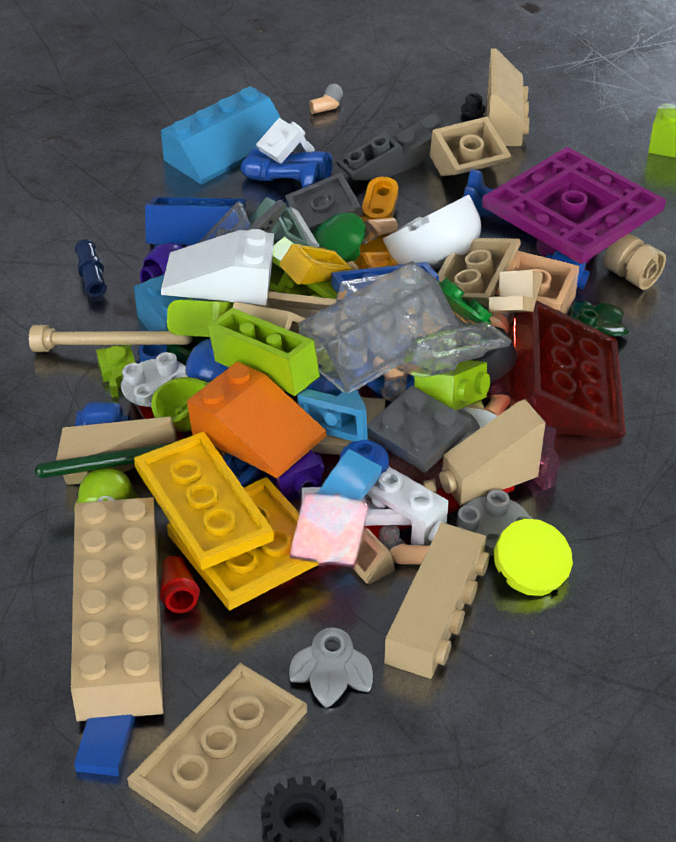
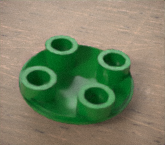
(342, 234)
(472, 311)

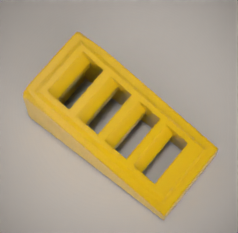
(311, 264)

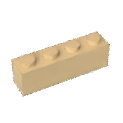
(436, 601)

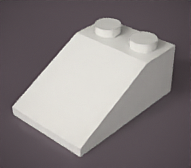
(223, 268)

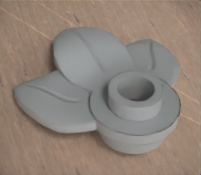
(331, 671)

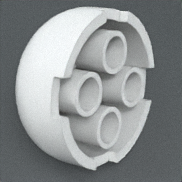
(437, 235)

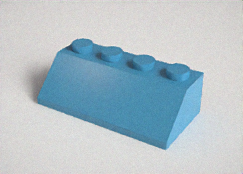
(218, 135)

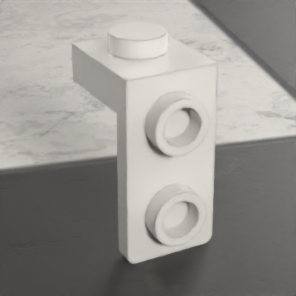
(282, 140)
(412, 501)

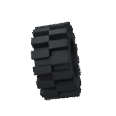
(302, 799)

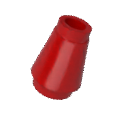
(177, 587)

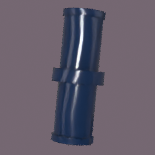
(90, 268)

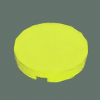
(533, 557)

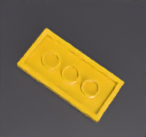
(203, 500)

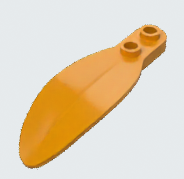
(378, 204)

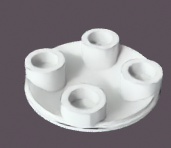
(144, 378)

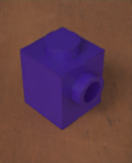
(301, 475)

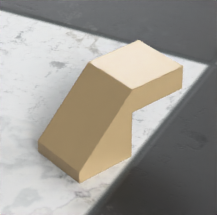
(516, 291)

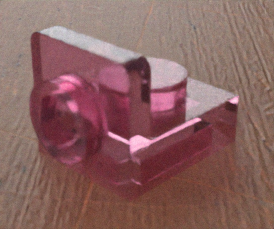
(549, 461)

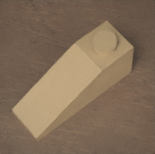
(111, 437)

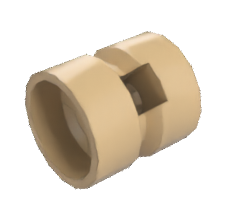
(636, 261)

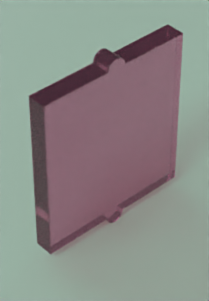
(329, 530)

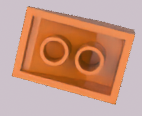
(253, 420)

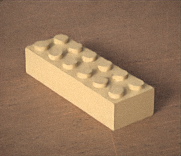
(116, 610)

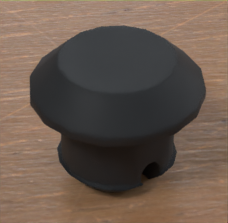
(473, 106)

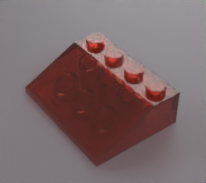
(567, 373)

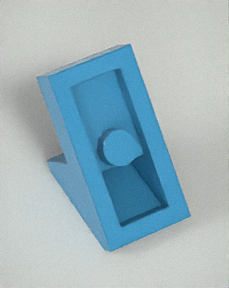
(339, 415)

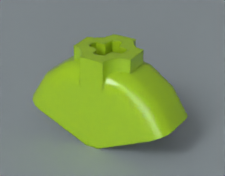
(194, 315)

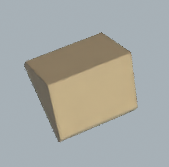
(373, 559)

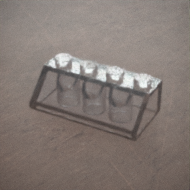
(375, 325)

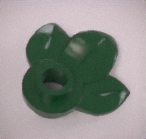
(601, 317)

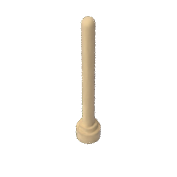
(44, 338)

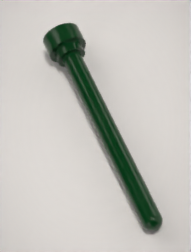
(93, 462)

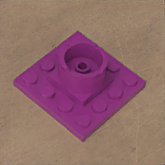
(573, 205)

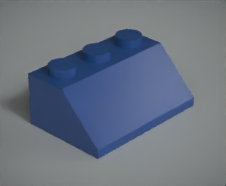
(184, 218)

